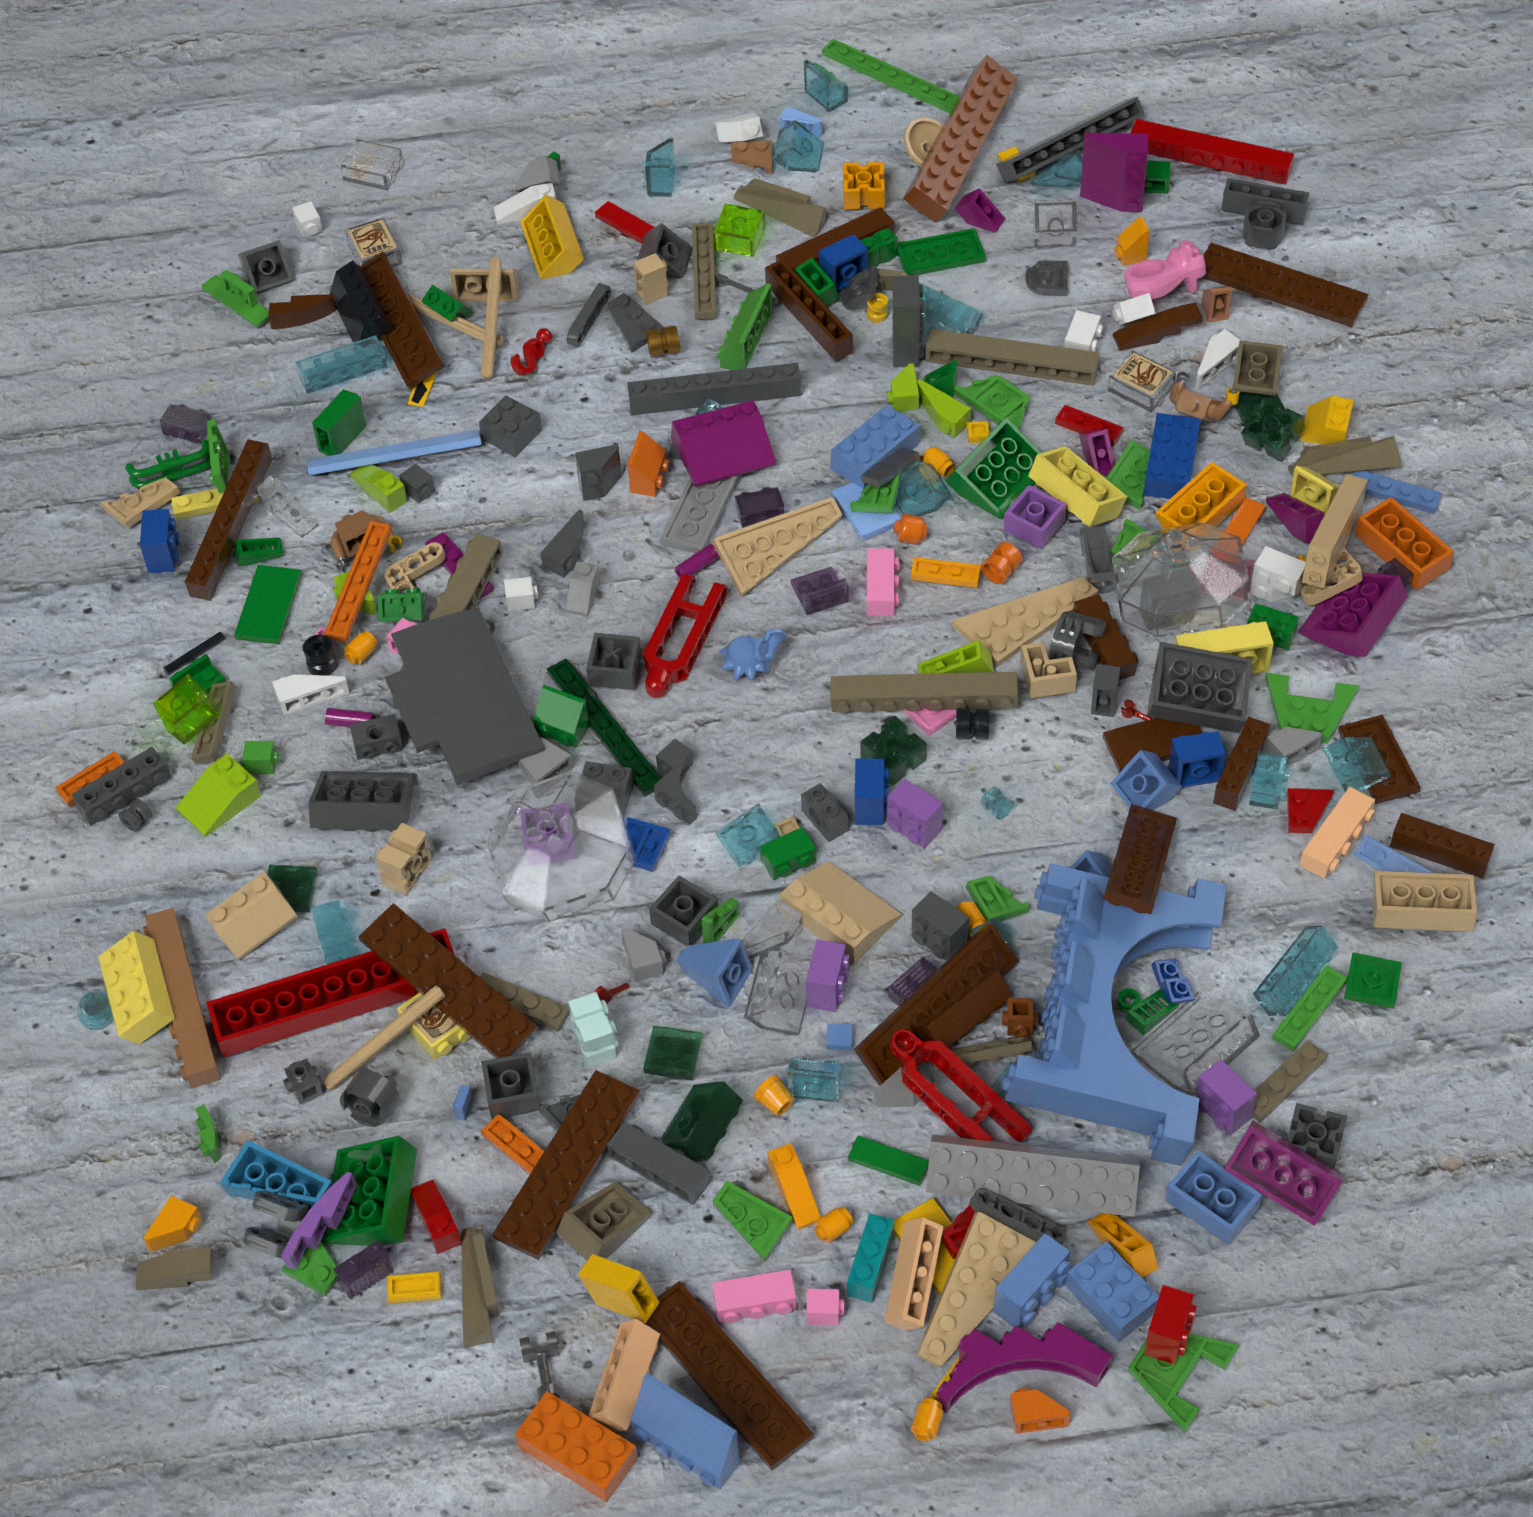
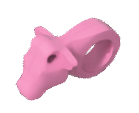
(1162, 276)

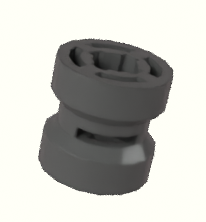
(135, 815)

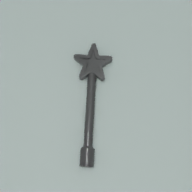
(724, 280)

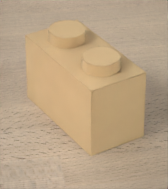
(651, 278)

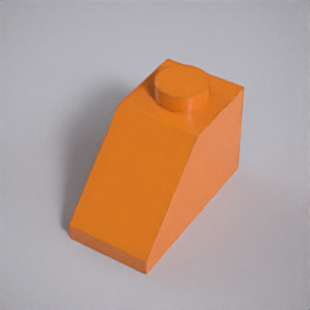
(1036, 1411)

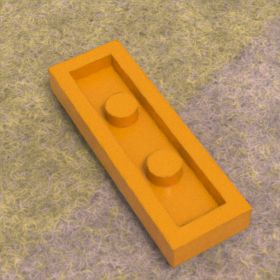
(945, 572)

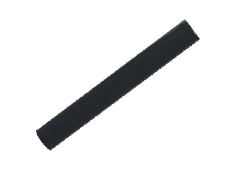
(193, 653)

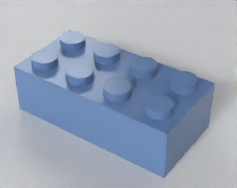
(873, 443)

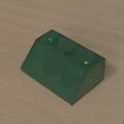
(702, 1120)

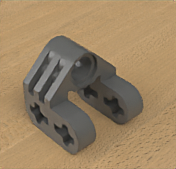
(1067, 635)
(290, 1216)

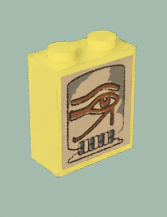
(434, 1030)

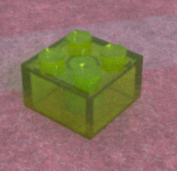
(739, 230)
(186, 709)

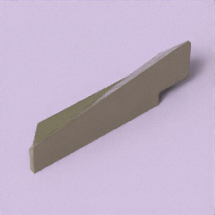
(784, 205)
(1349, 456)
(477, 1289)

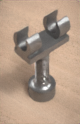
(541, 1355)

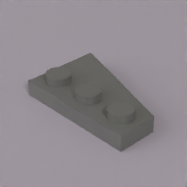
(632, 321)

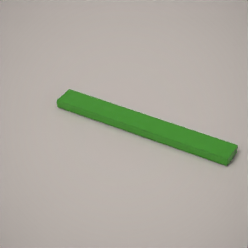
(890, 75)

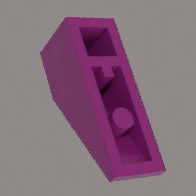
(1296, 516)

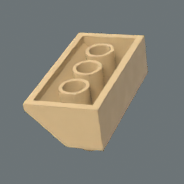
(1424, 901)

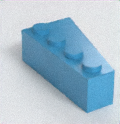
(264, 1170)

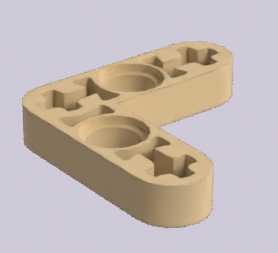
(406, 574)
(1313, 595)

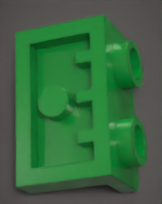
(445, 304)
(396, 605)
(201, 671)

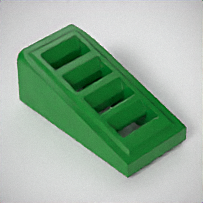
(246, 555)
(1144, 1026)

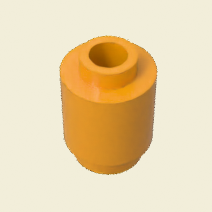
(941, 461)
(360, 647)
(974, 914)
(833, 1224)
(927, 1419)

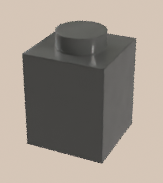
(417, 483)

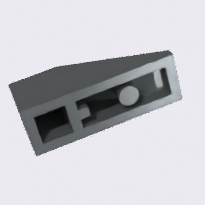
(563, 550)

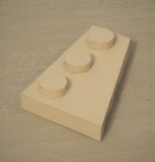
(150, 497)

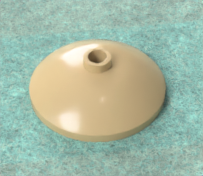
(920, 137)

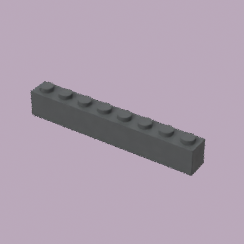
(1069, 139)
(721, 386)

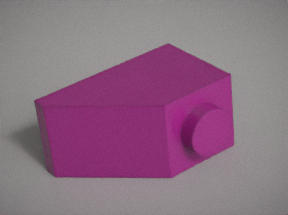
(979, 211)
(1098, 450)

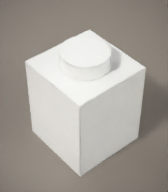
(307, 219)
(520, 594)

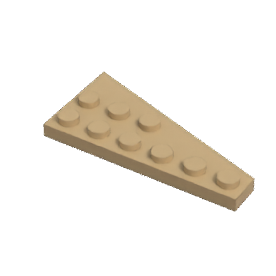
(765, 546)
(1022, 620)
(969, 1292)

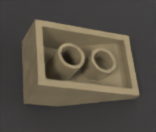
(1257, 368)
(602, 1221)

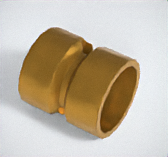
(662, 341)

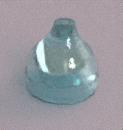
(95, 1011)

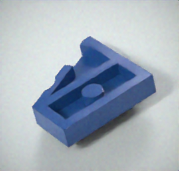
(647, 841)

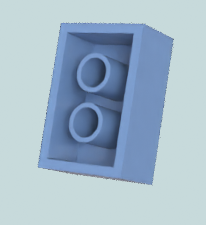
(1213, 1197)
(1032, 1282)
(1112, 1291)

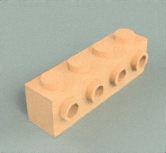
(1337, 833)
(913, 1274)
(624, 1375)

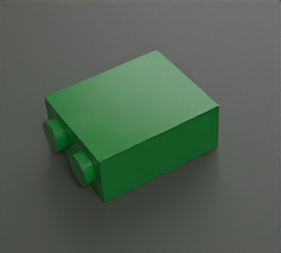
(339, 423)

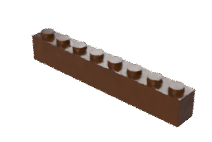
(228, 520)

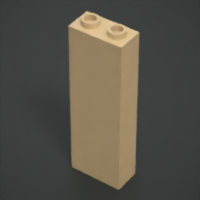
(1334, 531)

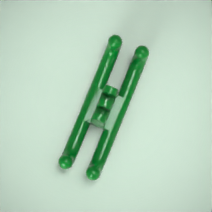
(172, 467)

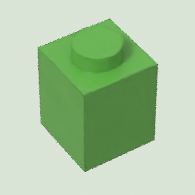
(260, 757)

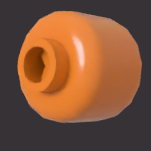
(910, 529)

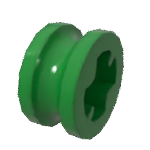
(1127, 993)

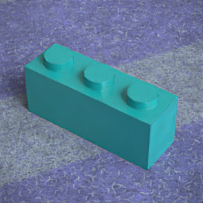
(870, 1258)

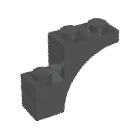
(1097, 557)
(673, 764)

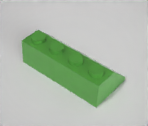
(746, 329)

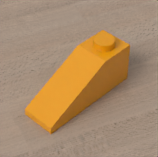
(793, 1185)
(1126, 1242)

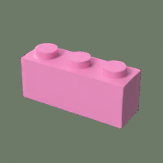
(882, 582)
(754, 1296)

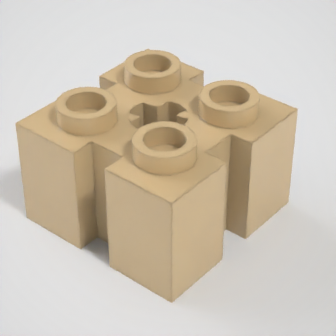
(403, 858)

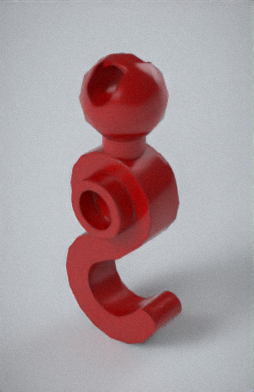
(532, 350)

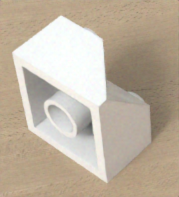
(1277, 575)

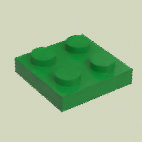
(1373, 980)

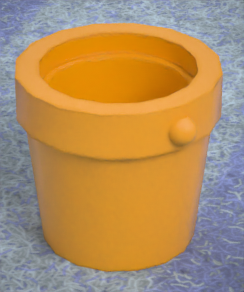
(774, 1095)

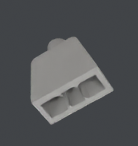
(546, 763)

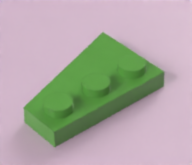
(752, 1218)

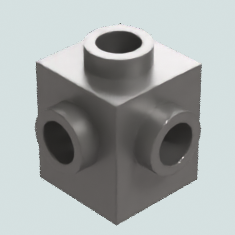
(303, 1080)

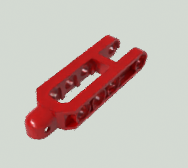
(664, 672)
(914, 1052)

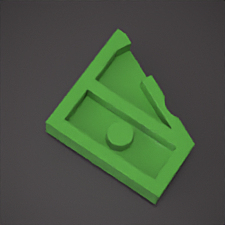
(878, 499)
(720, 920)

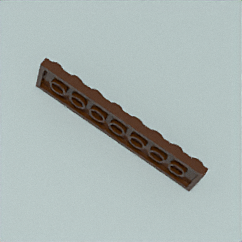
(1283, 285)
(408, 340)
(1140, 859)
(980, 953)
(467, 998)
(566, 1165)
(728, 1377)

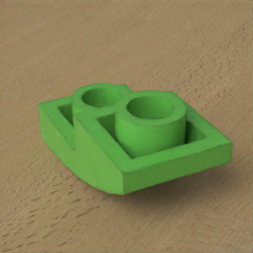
(209, 1141)

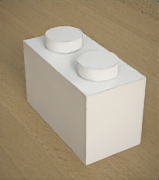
(1084, 332)

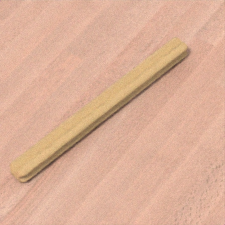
(491, 318)
(458, 323)
(383, 1038)

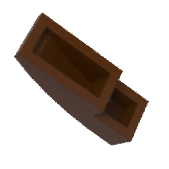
(300, 310)

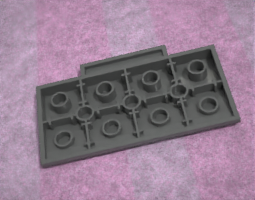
(461, 696)

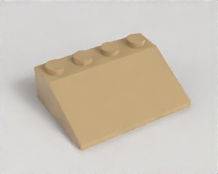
(840, 909)

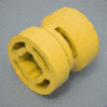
(877, 308)

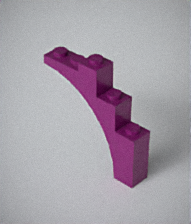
(1057, 1351)

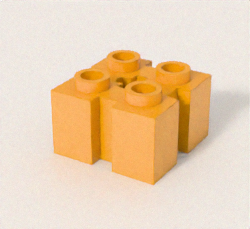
(863, 185)

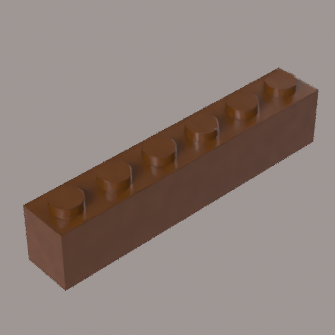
(861, 227)
(809, 310)

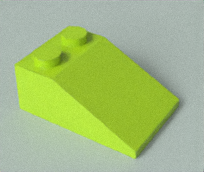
(218, 795)

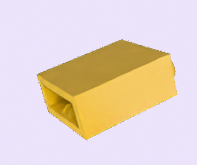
(618, 1288)

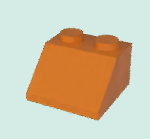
(647, 466)

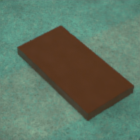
(1149, 735)
(1402, 778)

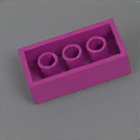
(1283, 1172)

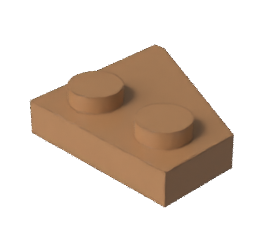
(753, 154)

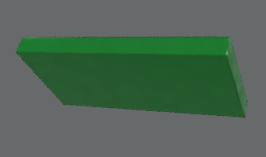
(940, 252)
(268, 604)

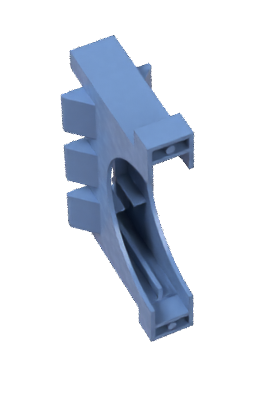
(1082, 1059)

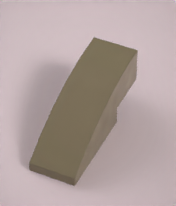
(175, 1269)

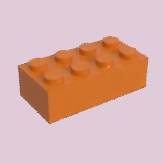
(1397, 534)
(576, 1446)

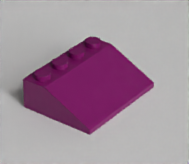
(1115, 170)
(723, 443)
(1357, 615)

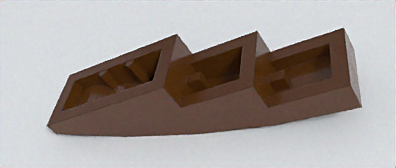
(1151, 328)

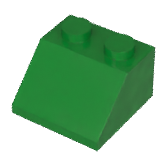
(561, 717)

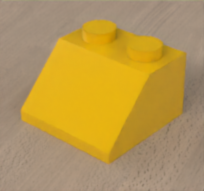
(1327, 420)

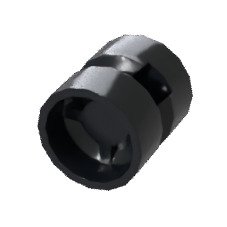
(319, 655)
(964, 723)

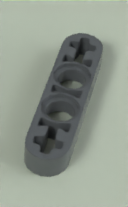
(588, 314)
(985, 1201)

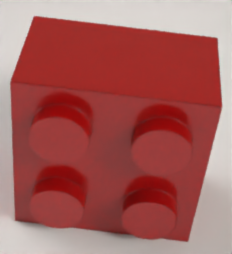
(1170, 1325)

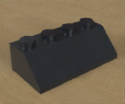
(358, 303)

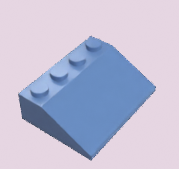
(685, 1432)

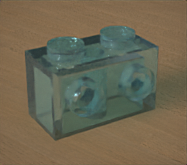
(1268, 780)

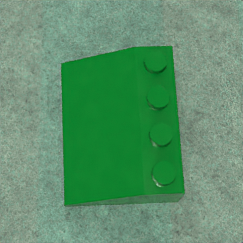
(996, 469)
(382, 1192)

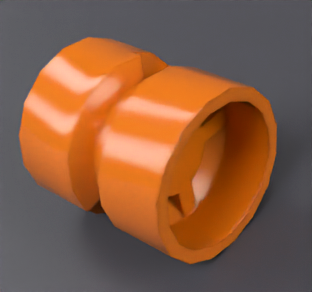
(1001, 563)

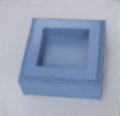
(839, 1037)
(462, 1102)

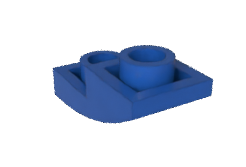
(1171, 982)

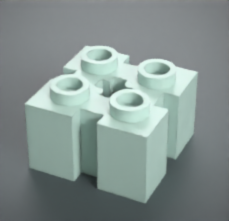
(593, 1029)

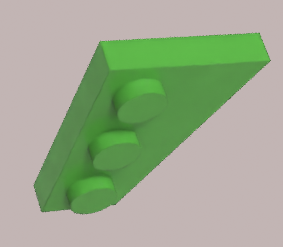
(218, 457)
(1130, 473)

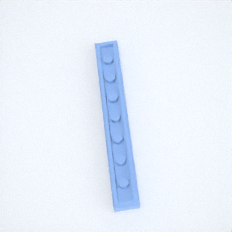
(393, 452)

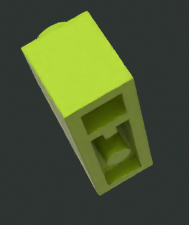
(946, 412)
(381, 486)
(965, 659)

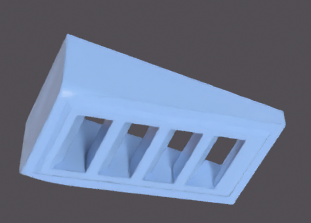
(791, 114)

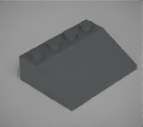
(1200, 687)
(361, 800)

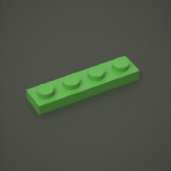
(1309, 1008)

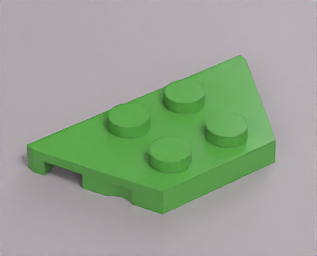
(995, 399)

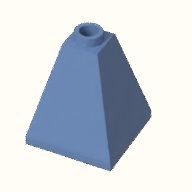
(717, 967)

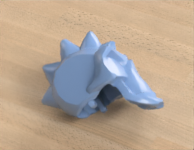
(750, 655)

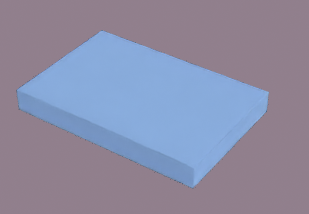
(865, 523)

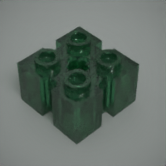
(1273, 429)
(896, 749)

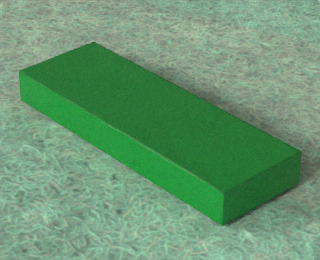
(888, 1160)

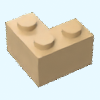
(1046, 676)

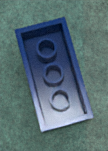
(1171, 455)

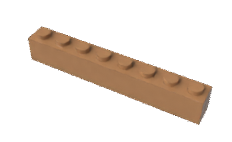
(189, 1023)

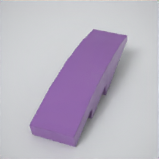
(325, 1213)

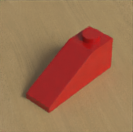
(435, 1216)

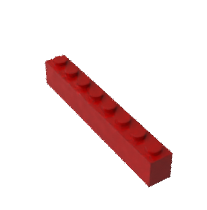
(1216, 152)

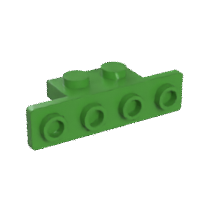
(237, 296)

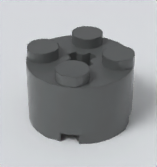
(1264, 225)
(370, 1097)

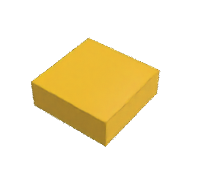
(977, 431)

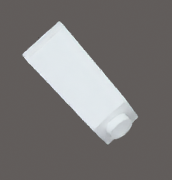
(519, 205)
(1219, 355)
(305, 691)

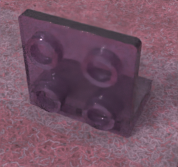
(820, 590)

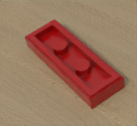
(623, 221)
(1082, 422)

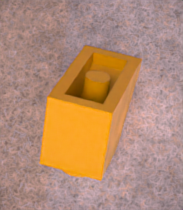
(1133, 243)
(173, 1224)

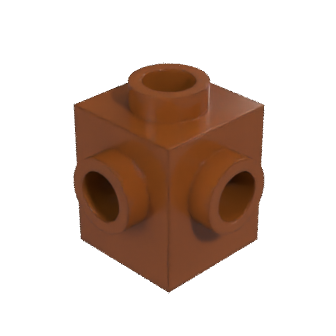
(1020, 1017)

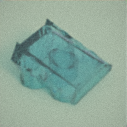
(746, 835)

